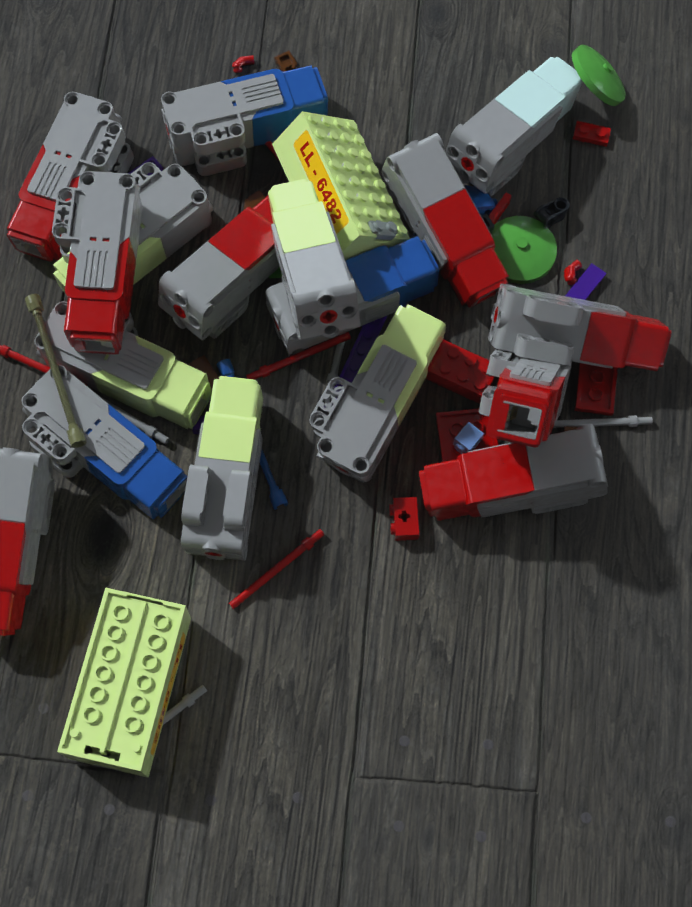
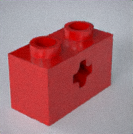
(404, 507)

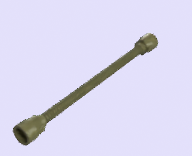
(75, 434)

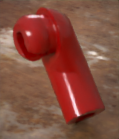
(241, 61)
(569, 272)

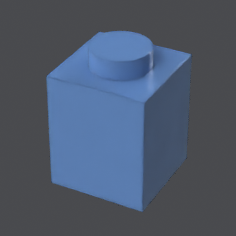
(467, 438)

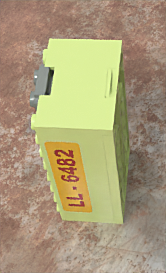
(344, 178)
(125, 682)

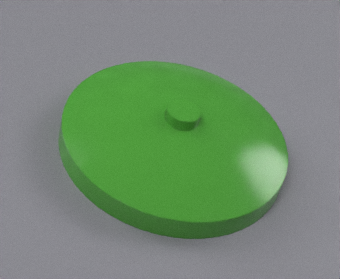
(598, 75)
(524, 248)

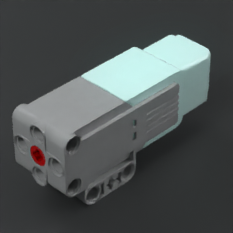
(499, 137)

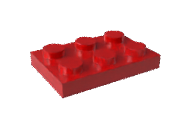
(596, 389)

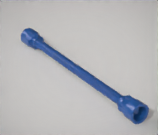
(276, 495)

